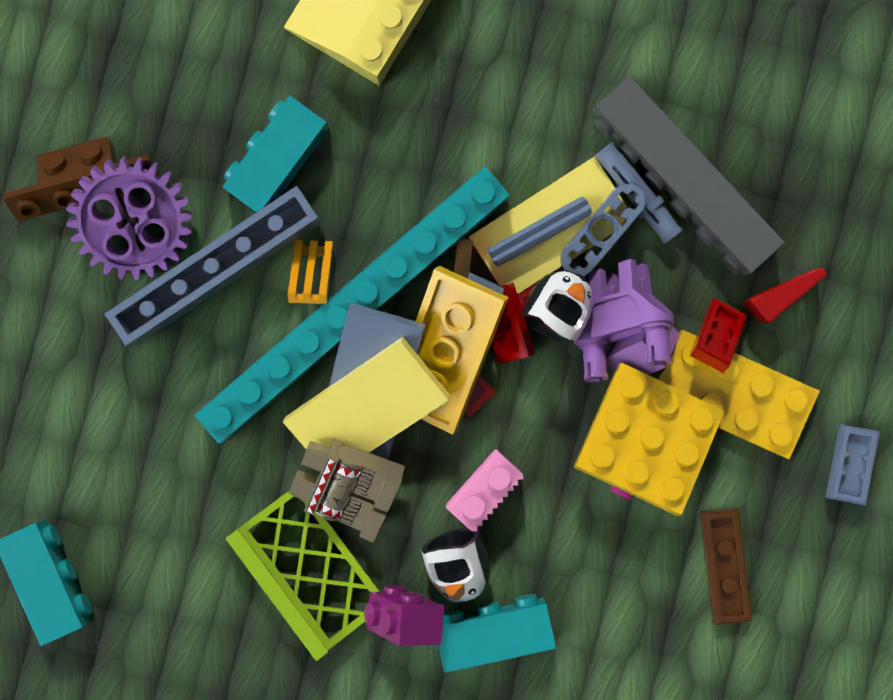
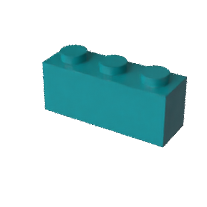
(275, 154)
(44, 581)
(495, 633)

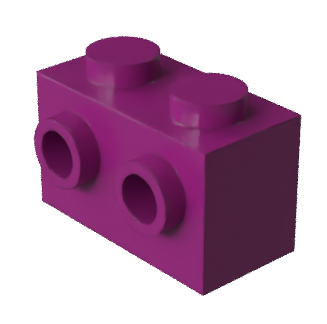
(404, 617)

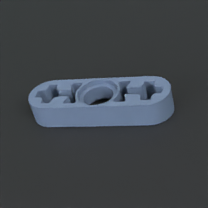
(627, 213)

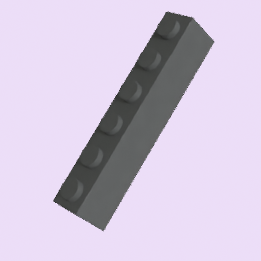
(686, 177)

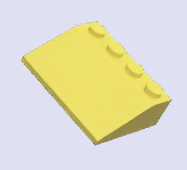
(358, 32)

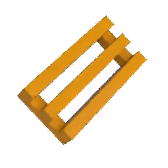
(312, 251)

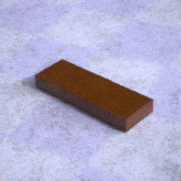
(725, 566)

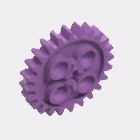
(97, 228)

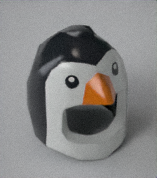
(559, 306)
(458, 564)

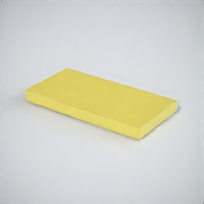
(534, 264)
(370, 401)

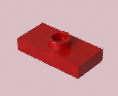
(512, 335)
(718, 335)

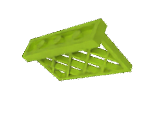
(280, 591)

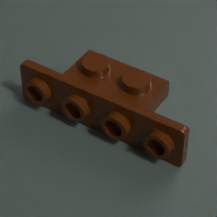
(60, 175)

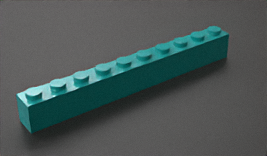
(371, 288)

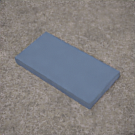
(364, 336)

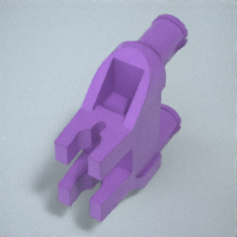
(620, 311)

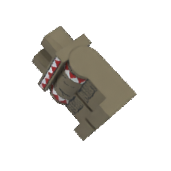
(349, 486)

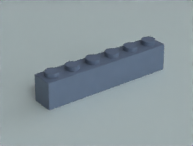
(213, 268)

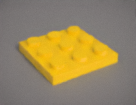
(649, 439)

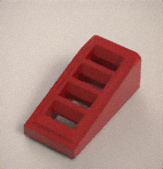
(774, 301)

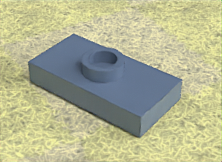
(852, 464)

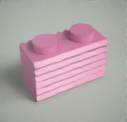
(484, 490)

